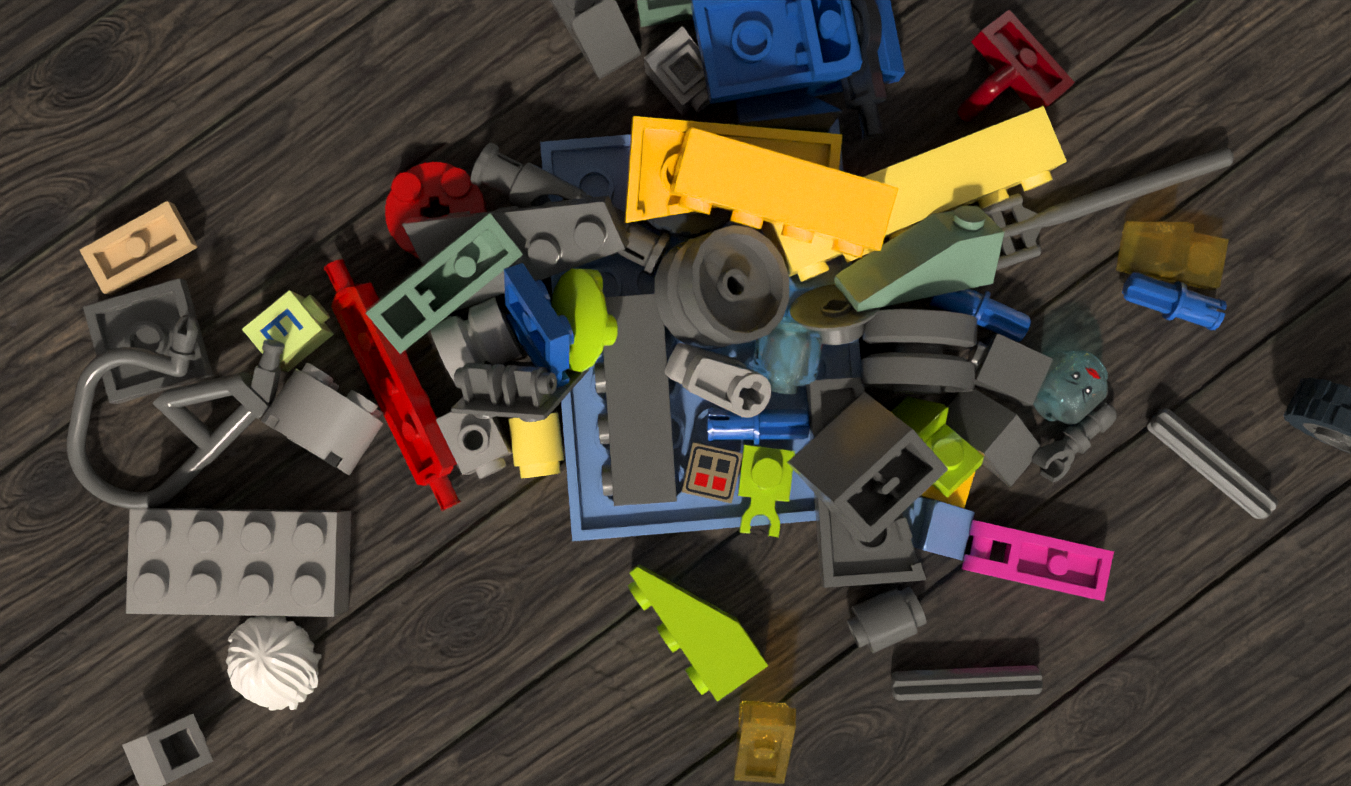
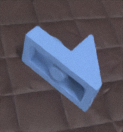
(939, 527)

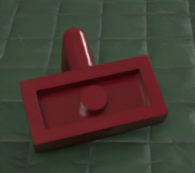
(1018, 63)

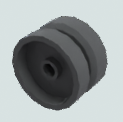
(722, 288)
(918, 348)

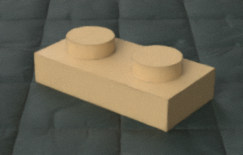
(138, 248)

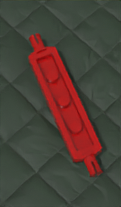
(394, 387)

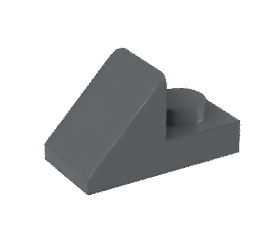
(599, 33)

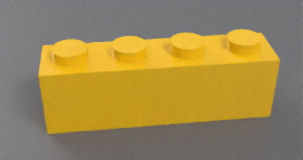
(782, 191)

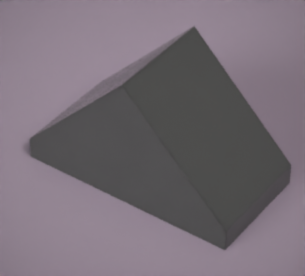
(993, 433)

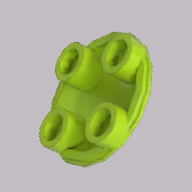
(584, 305)

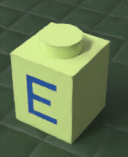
(294, 323)

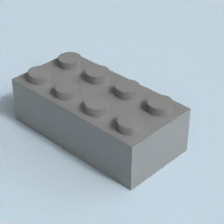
(238, 562)

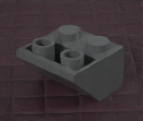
(867, 467)

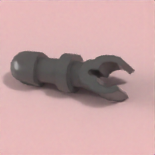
(1074, 440)

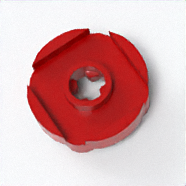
(421, 185)

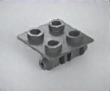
(510, 390)

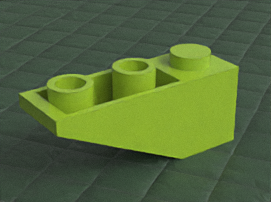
(708, 636)

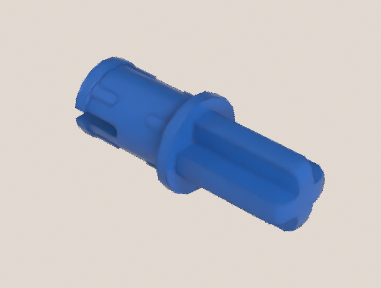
(1174, 300)
(989, 312)
(766, 425)

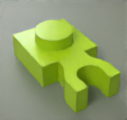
(764, 479)

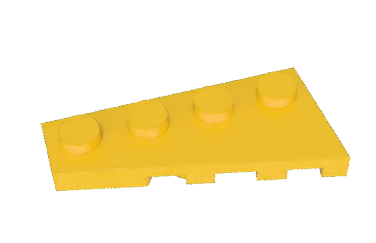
(658, 143)

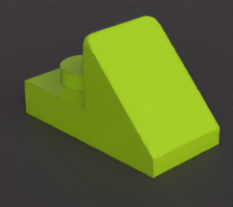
(929, 423)

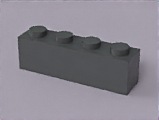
(636, 406)

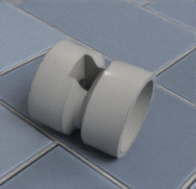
(477, 339)

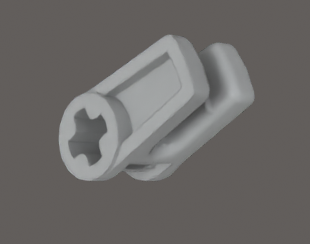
(719, 379)

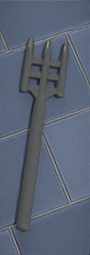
(1030, 223)

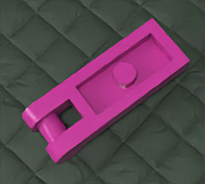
(1040, 561)

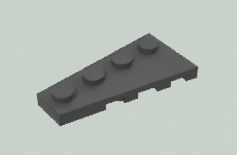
(549, 236)
(842, 557)

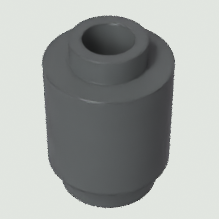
(886, 619)

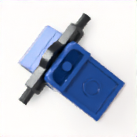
(801, 44)

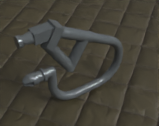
(253, 392)

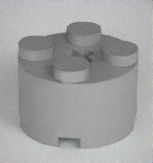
(324, 420)

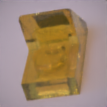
(1172, 253)
(764, 741)

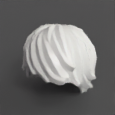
(272, 662)

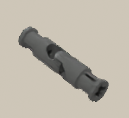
(531, 187)

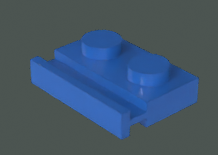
(536, 324)

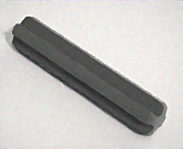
(1212, 464)
(966, 683)

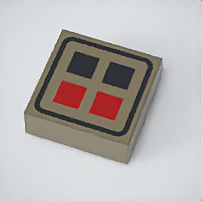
(712, 472)

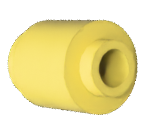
(536, 446)

